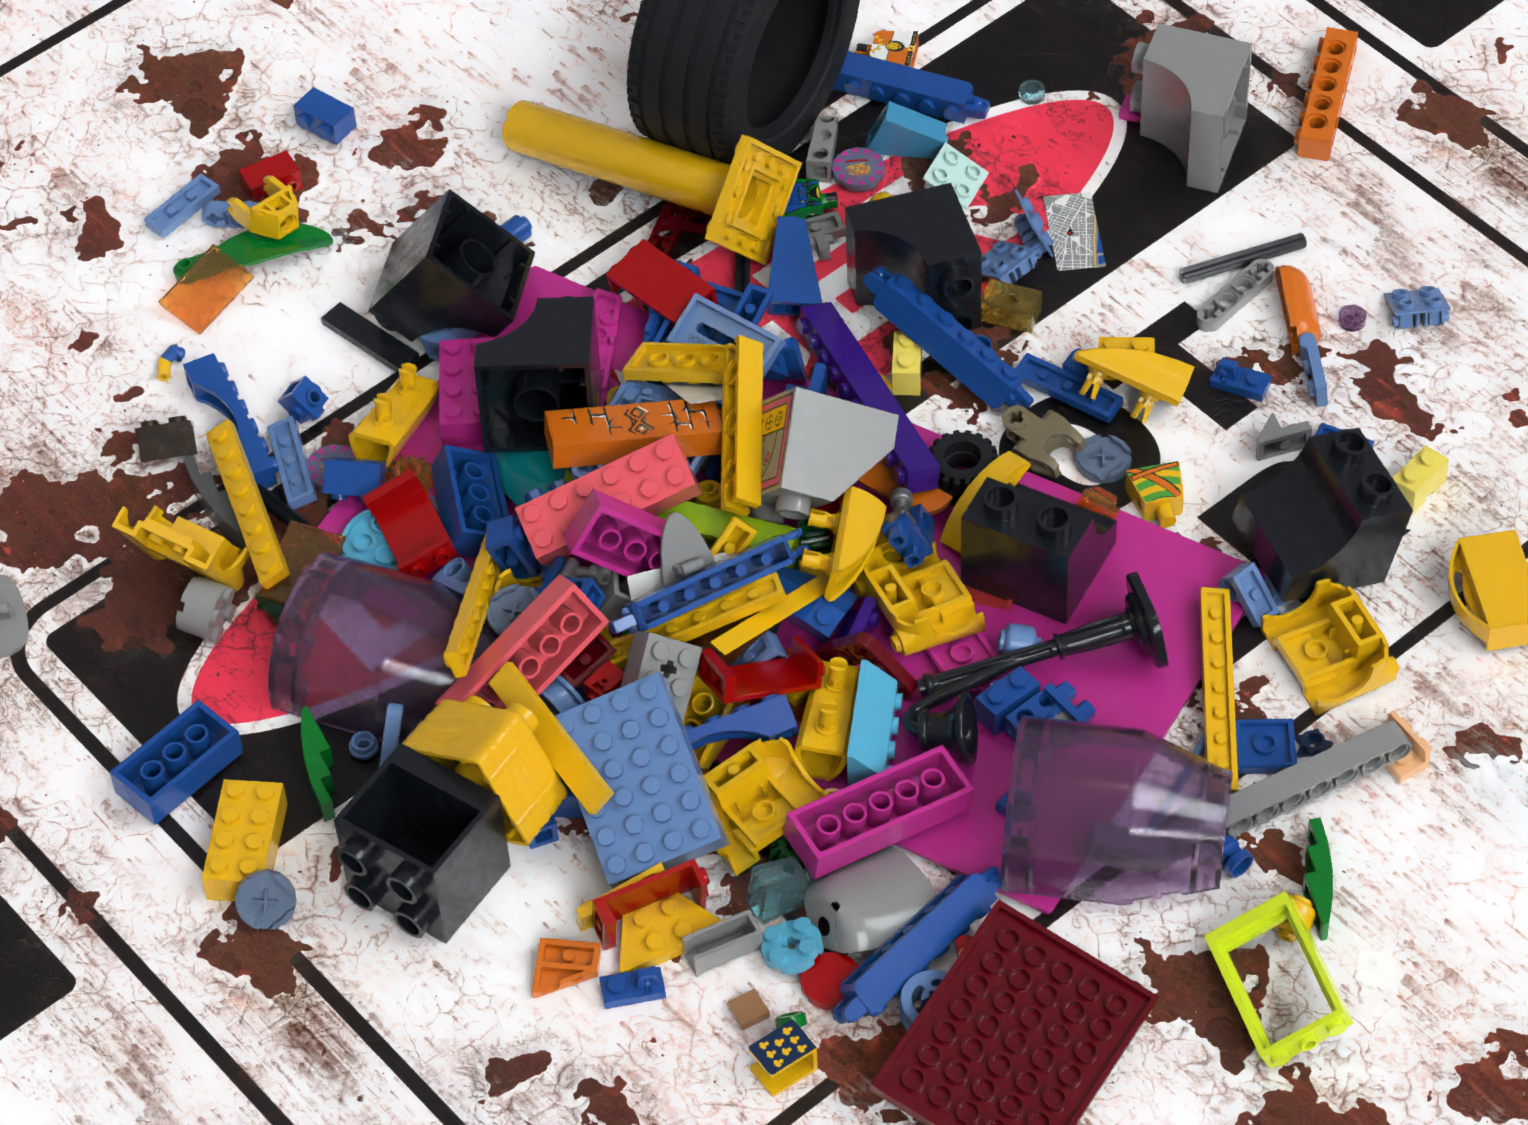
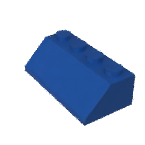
(468, 495)

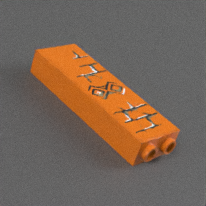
(611, 432)

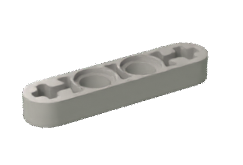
(1232, 293)

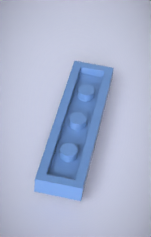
(292, 462)

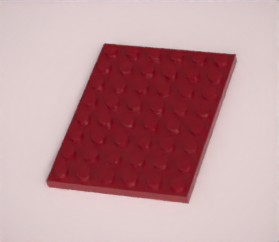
(1014, 1031)

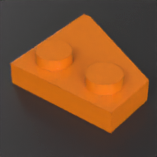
(564, 964)

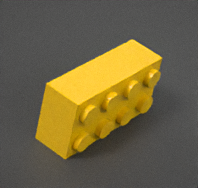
(243, 835)

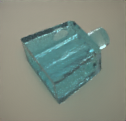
(777, 888)

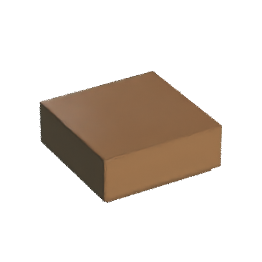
(748, 1009)

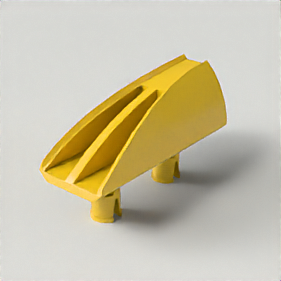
(1151, 373)
(394, 416)
(855, 536)
(828, 721)

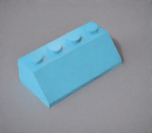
(873, 723)

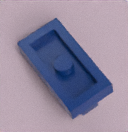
(1240, 380)
(632, 987)

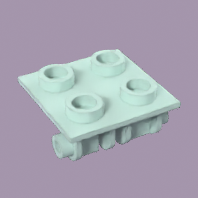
(957, 169)

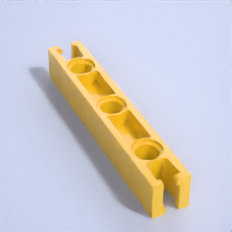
(742, 426)

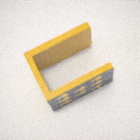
(783, 1058)

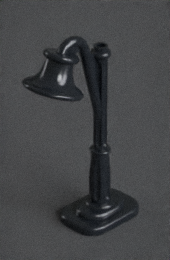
(957, 726)

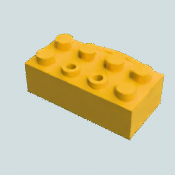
(1493, 587)

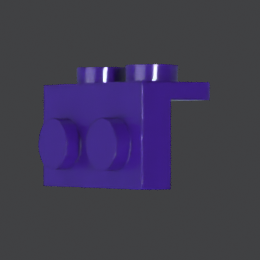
(863, 620)

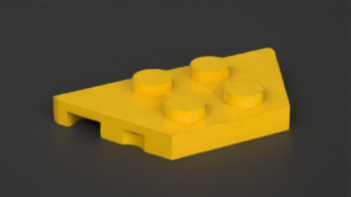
(656, 931)

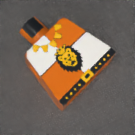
(892, 46)

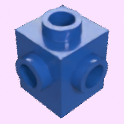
(303, 400)

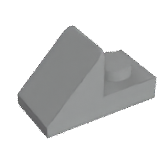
(1279, 441)

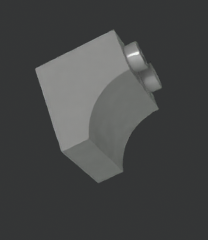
(1193, 98)

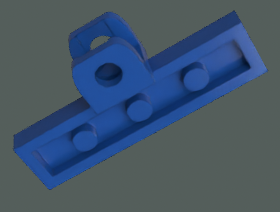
(1066, 383)

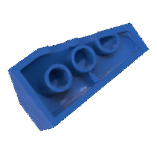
(819, 617)

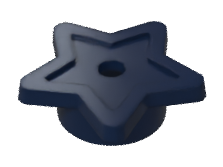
(1312, 737)

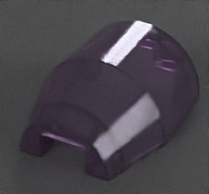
(362, 641)
(1111, 814)

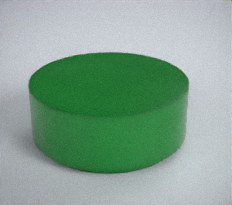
(798, 1016)

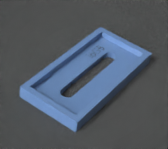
(705, 312)

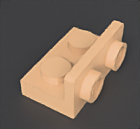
(1418, 757)

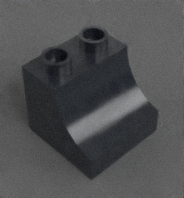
(923, 239)
(452, 273)
(537, 369)
(1325, 517)
(1032, 548)

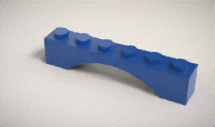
(211, 387)
(764, 720)

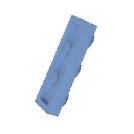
(182, 205)

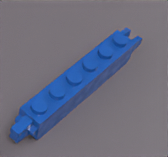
(910, 88)
(946, 340)
(708, 584)
(917, 944)

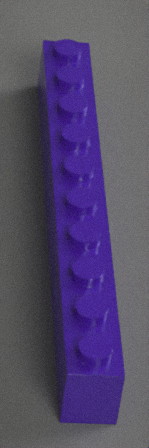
(860, 383)

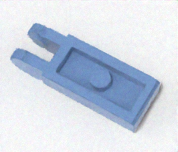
(1313, 366)

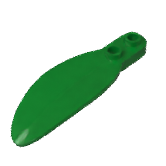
(253, 248)

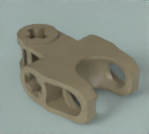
(1039, 437)

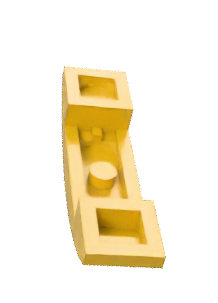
(1006, 469)

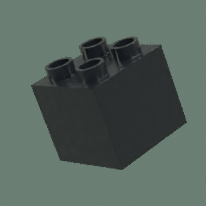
(421, 844)

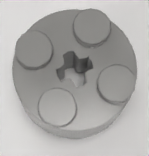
(206, 608)

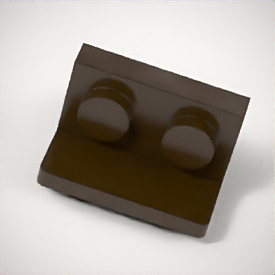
(166, 440)

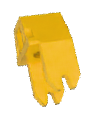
(264, 217)

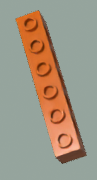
(1327, 94)

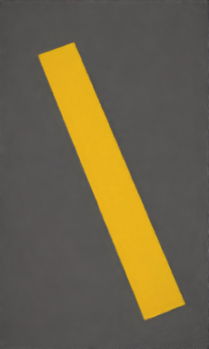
(770, 616)

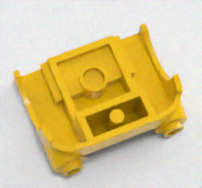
(186, 545)
(921, 603)
(1332, 646)
(755, 794)

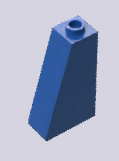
(792, 269)

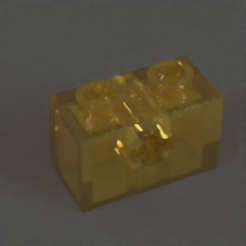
(1011, 305)

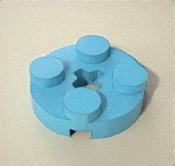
(798, 932)

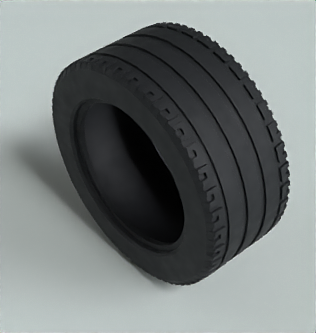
(734, 69)

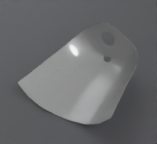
(873, 897)

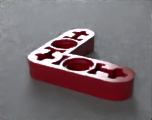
(675, 224)
(866, 647)

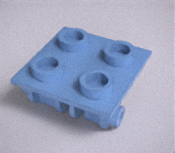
(1030, 228)
(1008, 261)
(1409, 304)

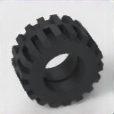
(961, 450)

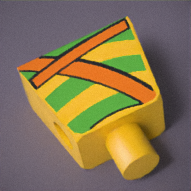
(1157, 492)

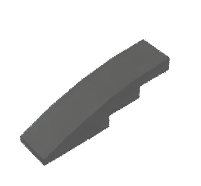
(215, 503)

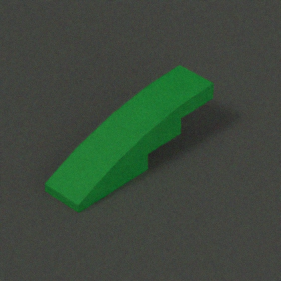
(317, 761)
(1319, 879)

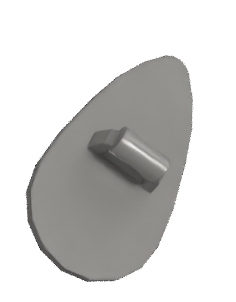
(682, 549)
(13, 618)

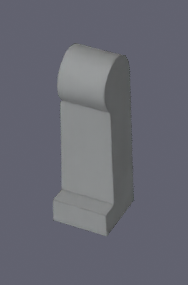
(822, 149)

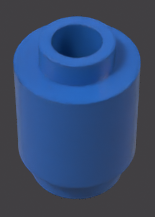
(519, 227)

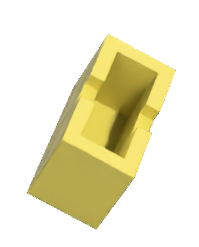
(906, 366)
(1422, 476)

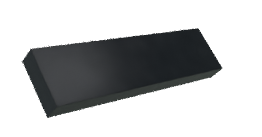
(369, 337)

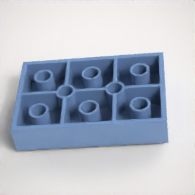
(659, 791)

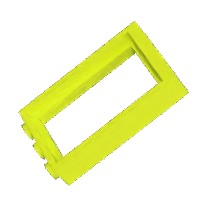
(1248, 927)

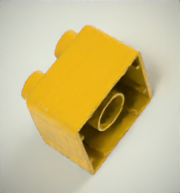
(497, 753)

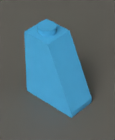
(906, 133)

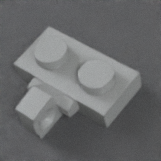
(823, 230)

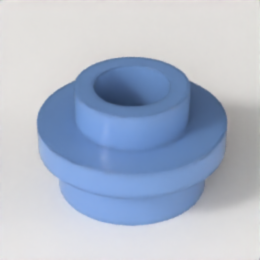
(362, 739)

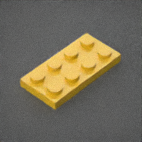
(676, 363)

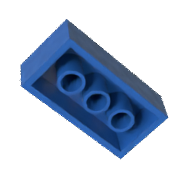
(176, 762)

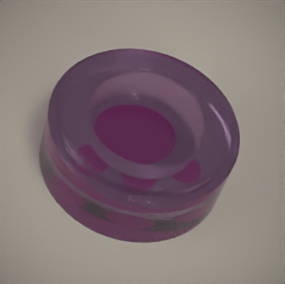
(1352, 318)

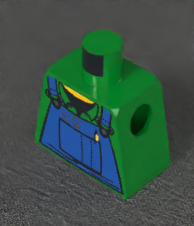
(808, 201)

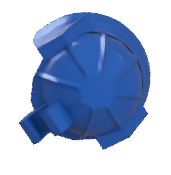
(788, 363)

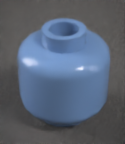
(1016, 637)

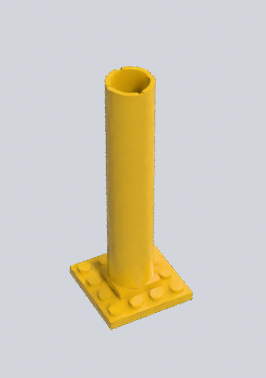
(738, 196)

